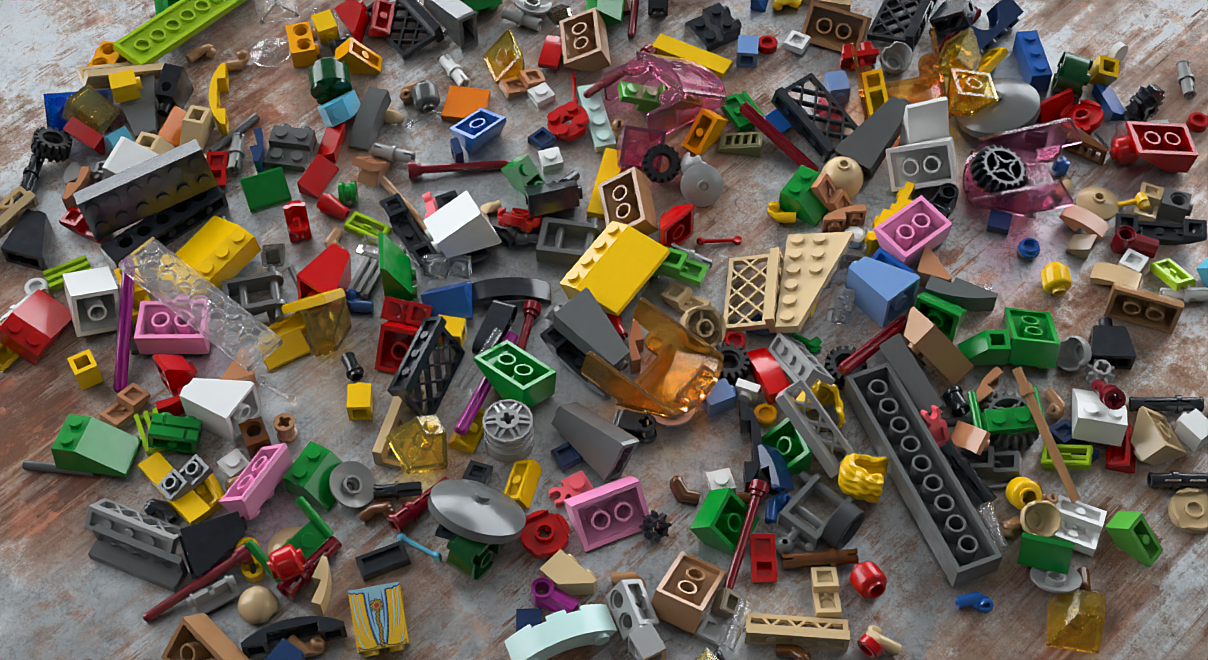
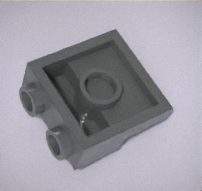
(290, 147)

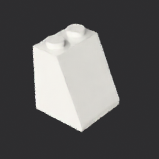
(126, 155)
(460, 227)
(92, 300)
(221, 405)

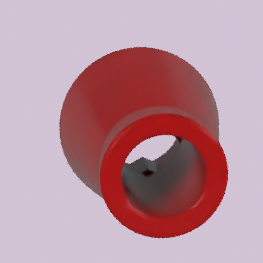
(332, 206)

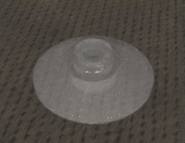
(270, 51)

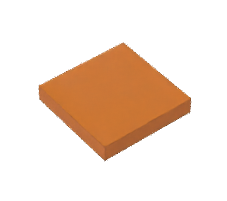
(463, 102)

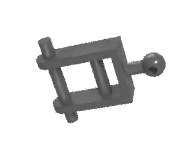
(560, 228)
(255, 283)
(798, 529)

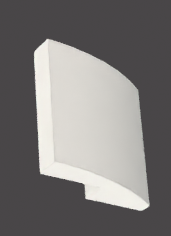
(1079, 525)

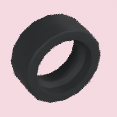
(843, 525)

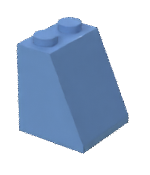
(881, 289)

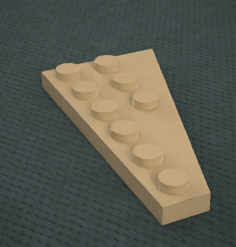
(806, 271)

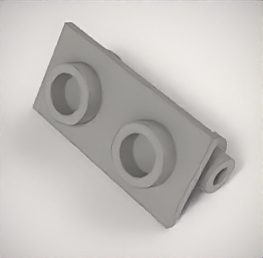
(213, 595)

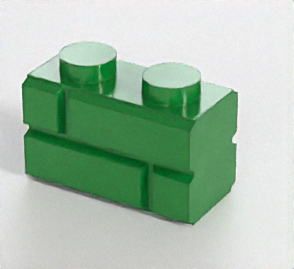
(175, 432)

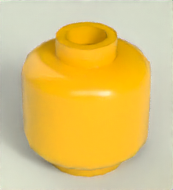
(1056, 278)
(1022, 491)

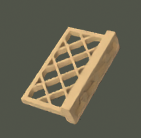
(772, 274)

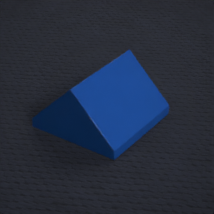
(478, 129)
(450, 300)

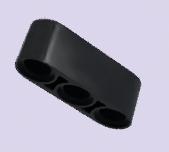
(500, 316)

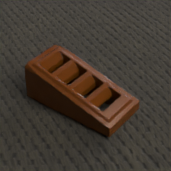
(1082, 149)

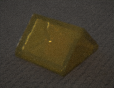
(504, 58)
(90, 109)

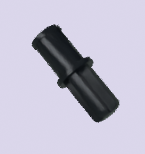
(397, 490)

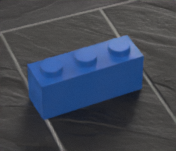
(1032, 60)

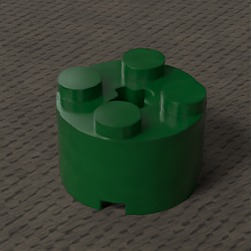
(1072, 74)
(329, 79)
(470, 556)

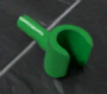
(811, 345)

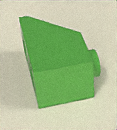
(1134, 536)

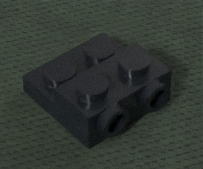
(714, 27)

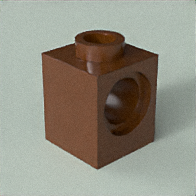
(253, 427)

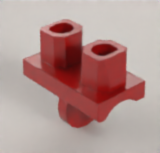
(866, 55)
(297, 220)

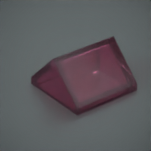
(634, 143)

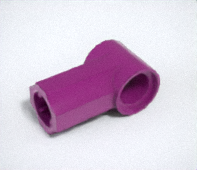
(554, 600)

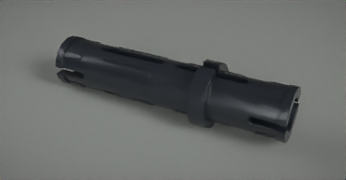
(31, 174)
(1174, 403)
(967, 472)
(1158, 480)

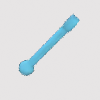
(435, 555)

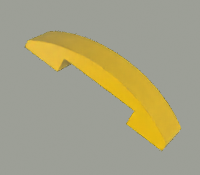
(218, 85)

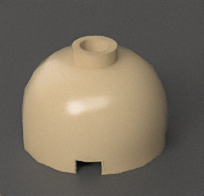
(845, 174)
(705, 323)

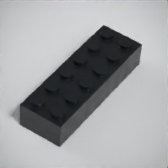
(145, 189)

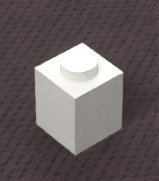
(1192, 429)

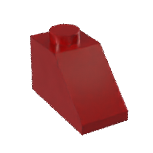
(354, 17)
(174, 371)

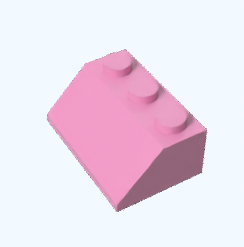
(912, 230)
(165, 332)
(258, 481)
(607, 512)

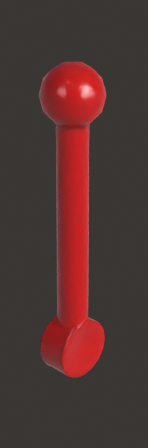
(574, 94)
(737, 240)

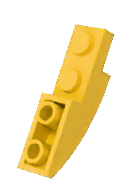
(903, 199)

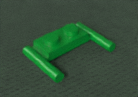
(1003, 419)
(307, 538)

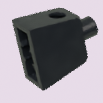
(953, 16)
(172, 89)
(1111, 344)

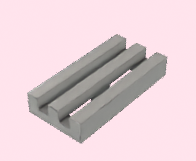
(360, 273)

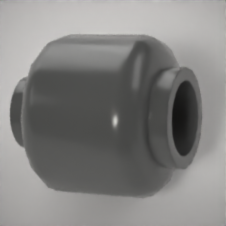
(425, 95)

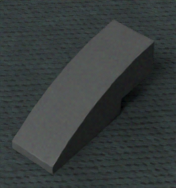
(369, 118)
(963, 294)
(994, 465)

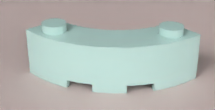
(562, 632)

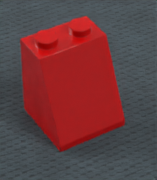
(325, 272)

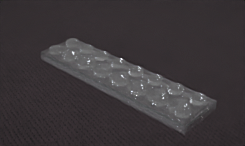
(200, 304)

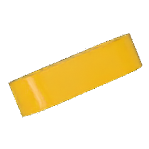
(246, 570)

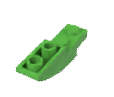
(644, 97)
(681, 268)

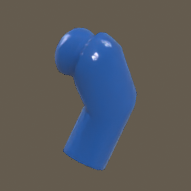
(356, 304)
(774, 506)
(976, 600)

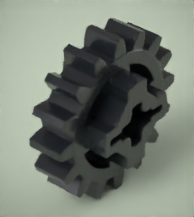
(1144, 104)

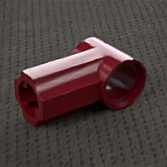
(1127, 238)

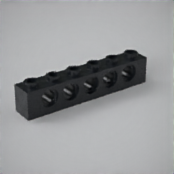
(165, 225)

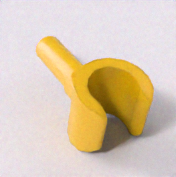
(1140, 199)

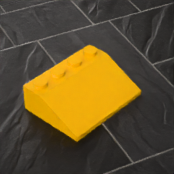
(219, 250)
(615, 267)

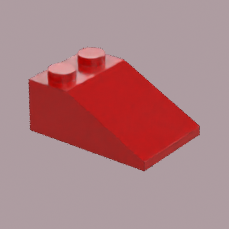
(1163, 144)
(34, 326)

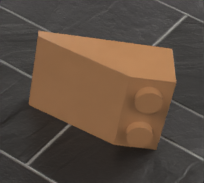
(687, 592)

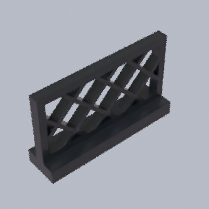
(423, 20)
(912, 30)
(792, 111)
(417, 360)

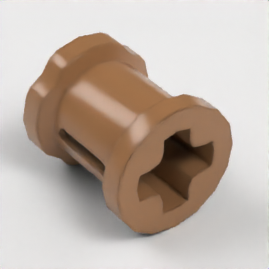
(286, 428)

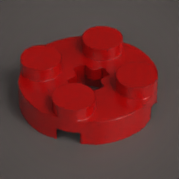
(1088, 108)
(564, 113)
(518, 217)
(549, 522)

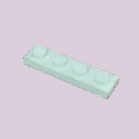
(599, 123)

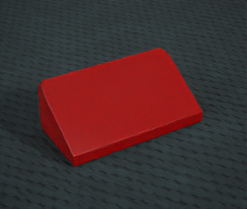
(381, 18)
(1053, 106)
(86, 135)
(332, 142)
(317, 177)
(1122, 458)

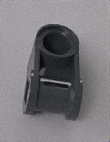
(945, 199)
(636, 424)

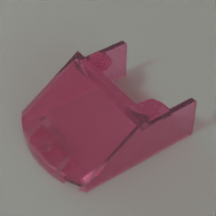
(688, 82)
(1036, 145)

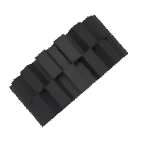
(51, 144)
(670, 154)
(737, 356)
(835, 358)

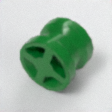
(348, 192)

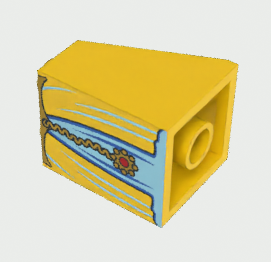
(379, 618)

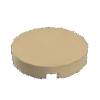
(1189, 510)

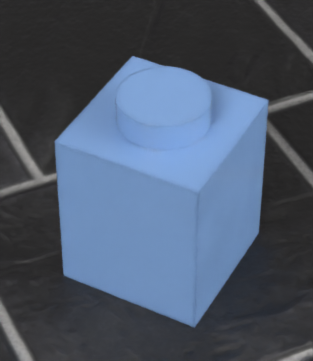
(747, 51)
(837, 85)
(720, 399)

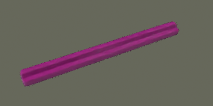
(123, 333)
(478, 397)

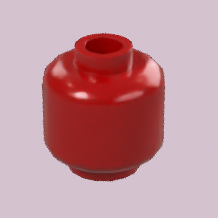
(1123, 150)
(286, 562)
(868, 580)

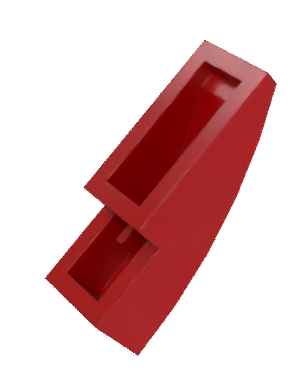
(767, 373)

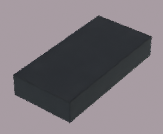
(382, 560)

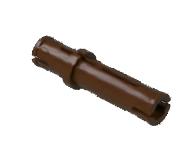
(820, 558)

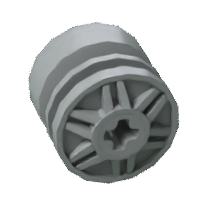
(508, 431)

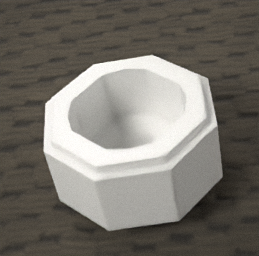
(859, 235)

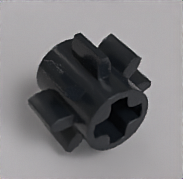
(660, 529)

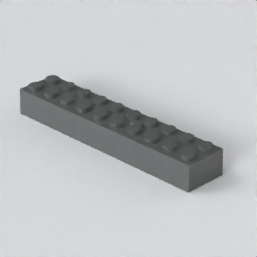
(922, 475)

